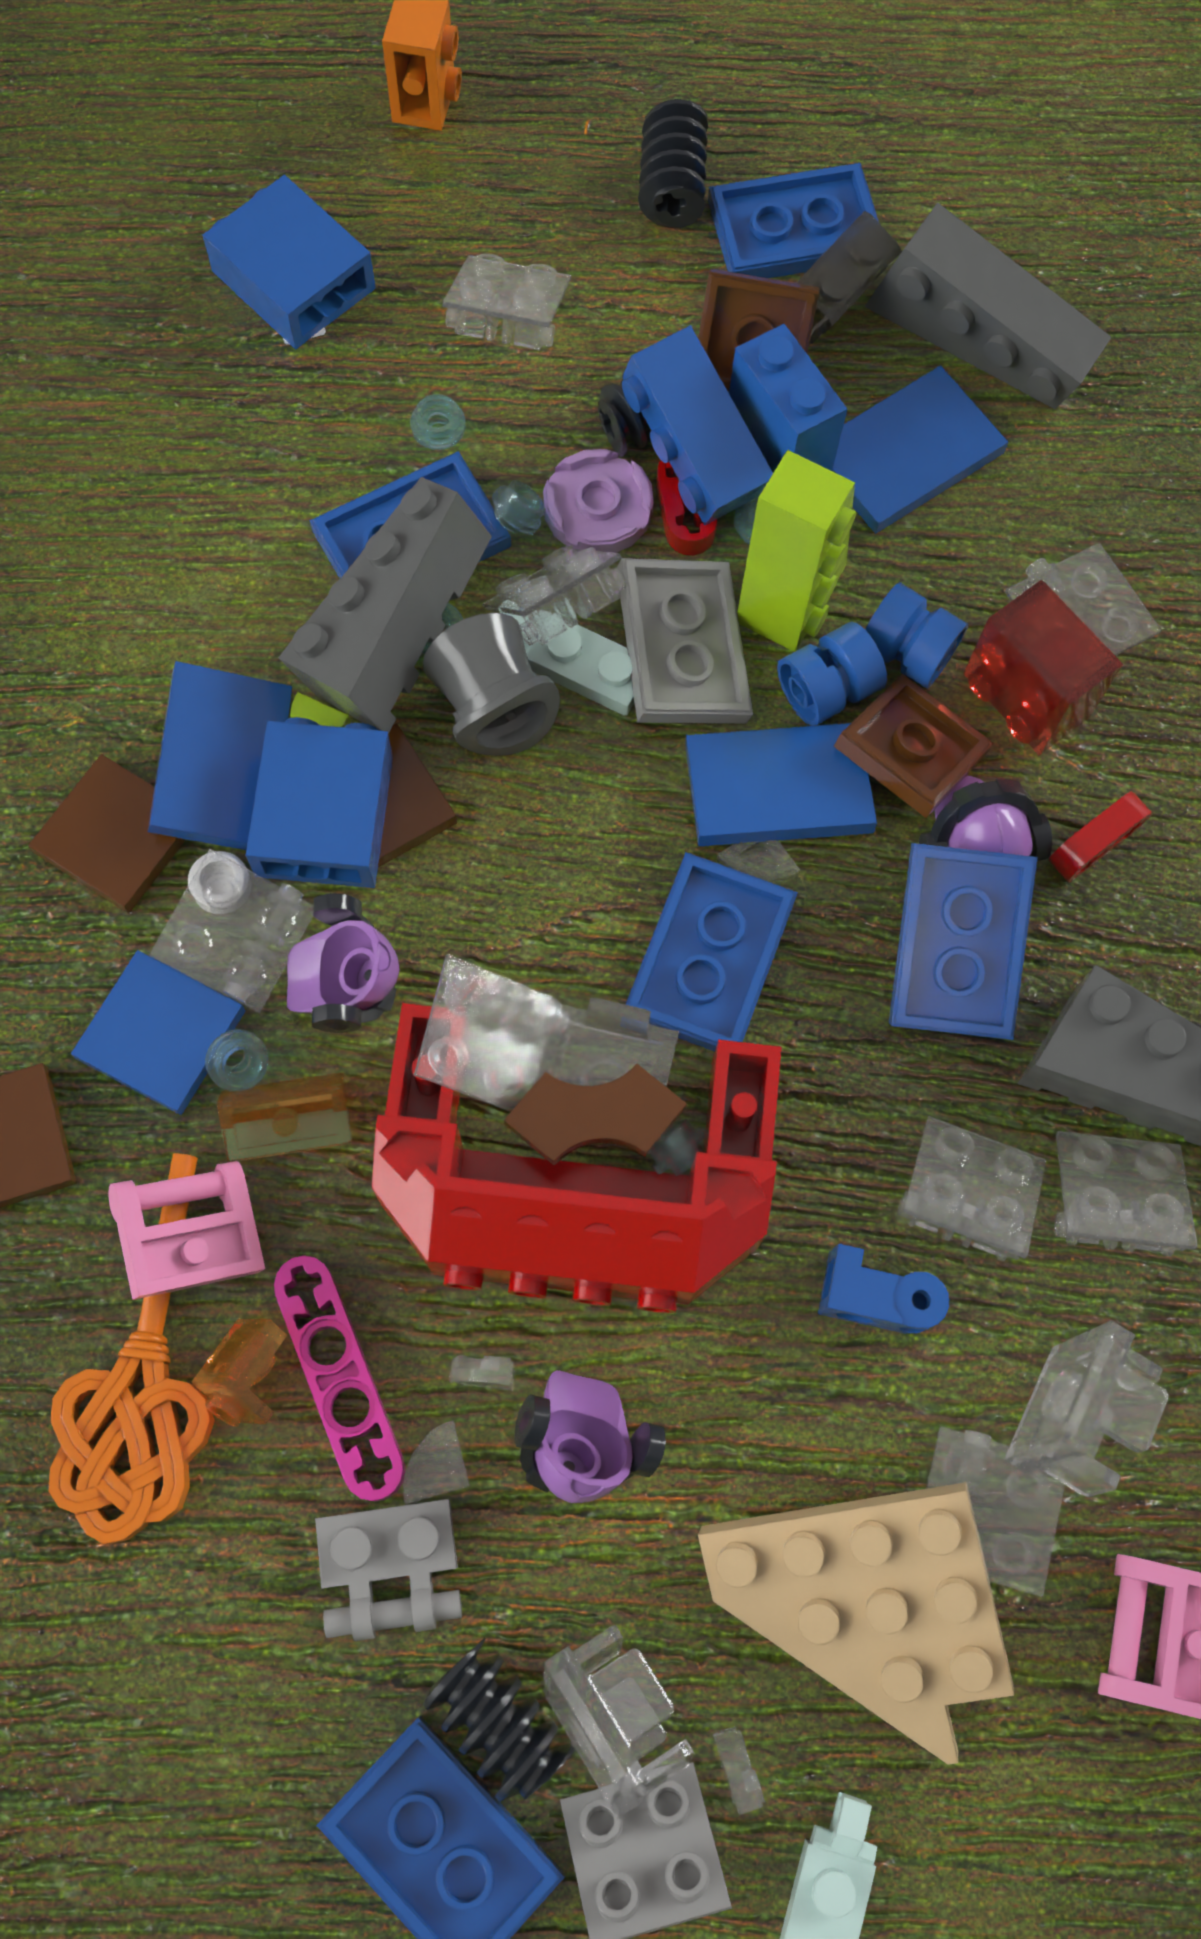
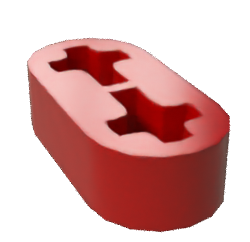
(672, 514)
(1100, 836)

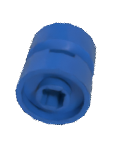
(914, 635)
(837, 671)

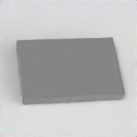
(684, 642)

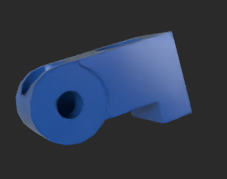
(878, 1297)

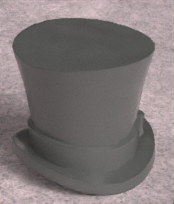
(491, 685)

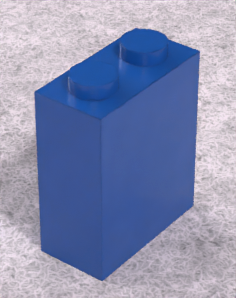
(289, 261)
(786, 399)
(320, 803)

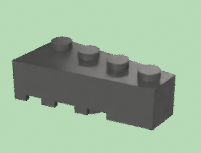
(987, 310)
(388, 605)
(1123, 1056)

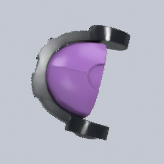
(991, 819)
(344, 971)
(579, 1440)

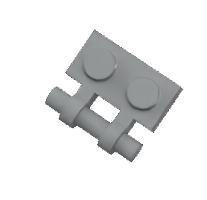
(385, 1546)

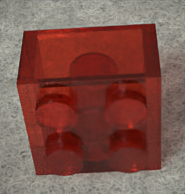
(1040, 667)

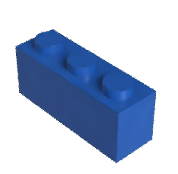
(695, 425)

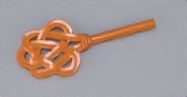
(138, 1488)

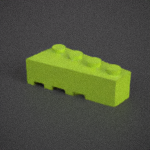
(796, 551)

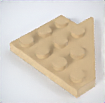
(873, 1599)

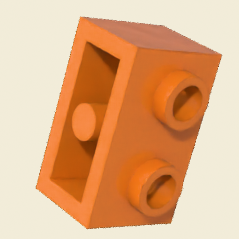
(420, 62)

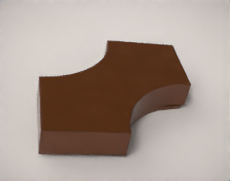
(567, 1116)

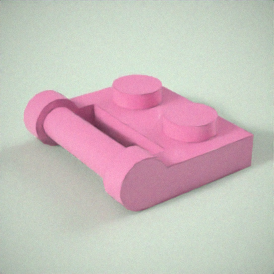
(192, 1249)
(1178, 1657)

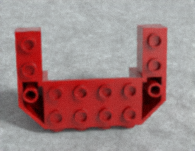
(574, 1221)

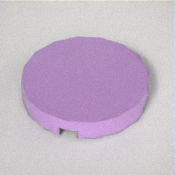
(598, 501)

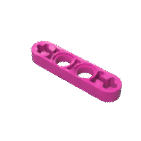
(333, 1379)

